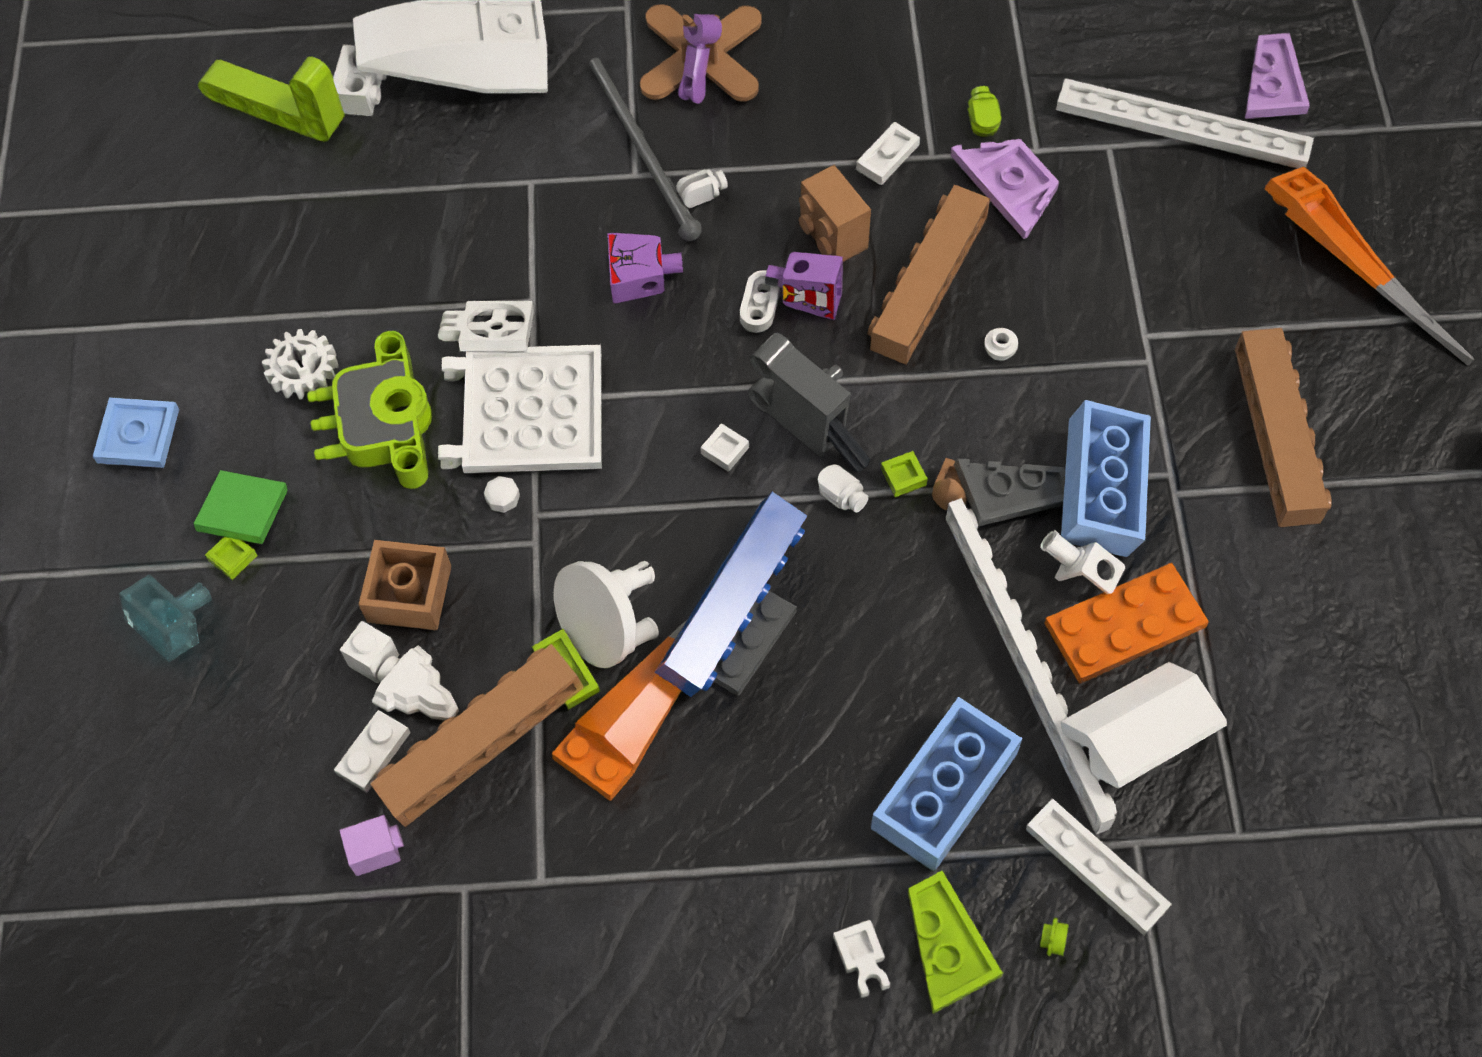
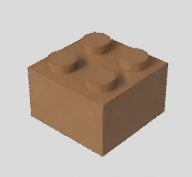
(834, 214)
(405, 585)

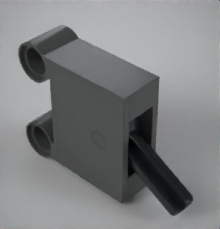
(805, 399)

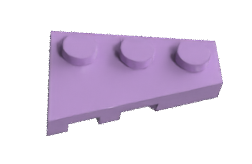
(1275, 80)

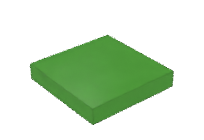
(241, 507)

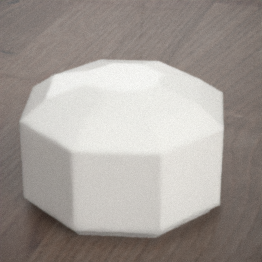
(502, 494)

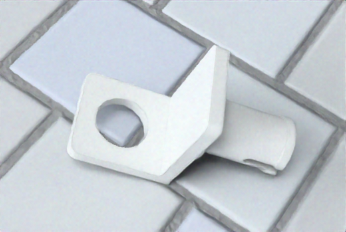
(1082, 561)

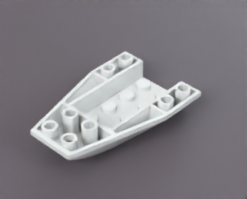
(457, 44)

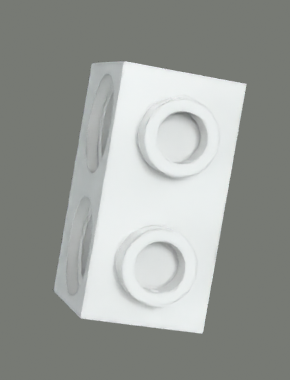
(356, 88)

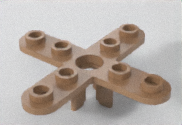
(721, 67)

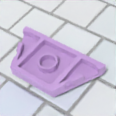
(1011, 179)

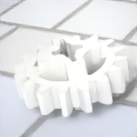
(284, 371)

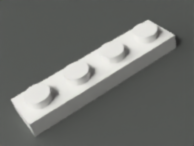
(1098, 866)

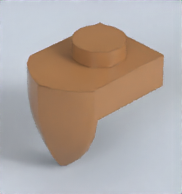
(948, 486)

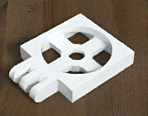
(461, 328)

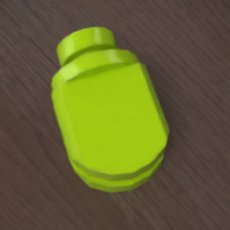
(984, 112)

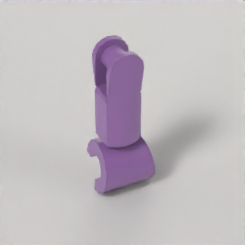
(697, 55)

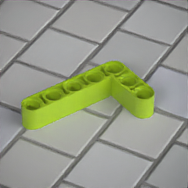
(304, 106)

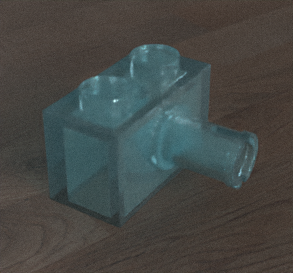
(161, 617)

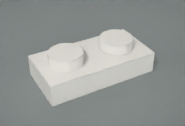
(887, 153)
(372, 751)

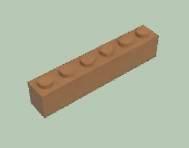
(929, 274)
(1282, 428)
(476, 735)

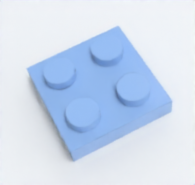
(136, 432)

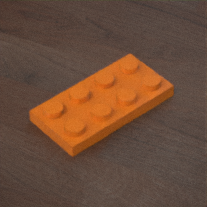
(1126, 623)

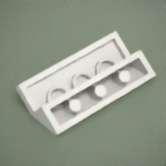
(1144, 723)

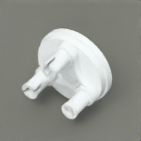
(598, 613)

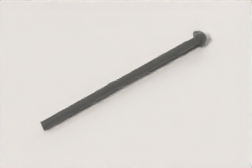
(690, 228)

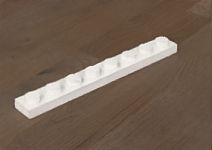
(1185, 124)

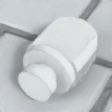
(701, 187)
(841, 488)

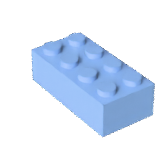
(1106, 478)
(945, 784)

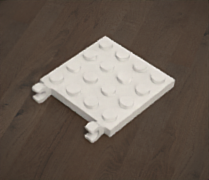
(528, 410)

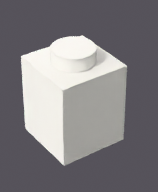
(368, 650)

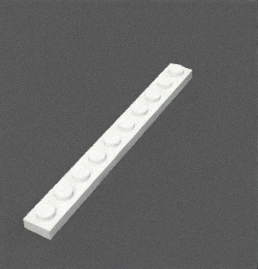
(1035, 674)

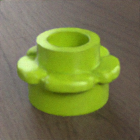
(1054, 937)

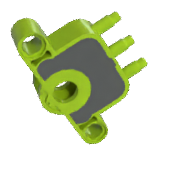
(366, 417)

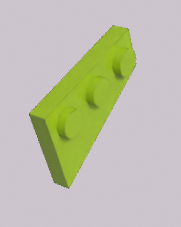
(949, 943)

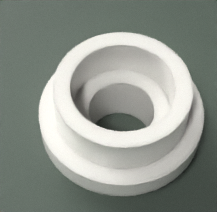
(1001, 351)

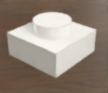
(724, 447)

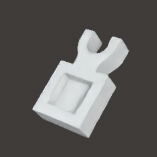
(861, 952)

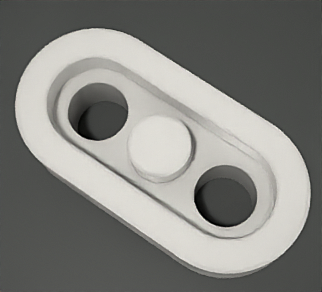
(758, 303)

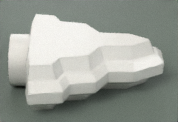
(413, 686)

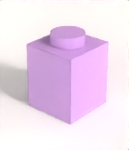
(371, 845)

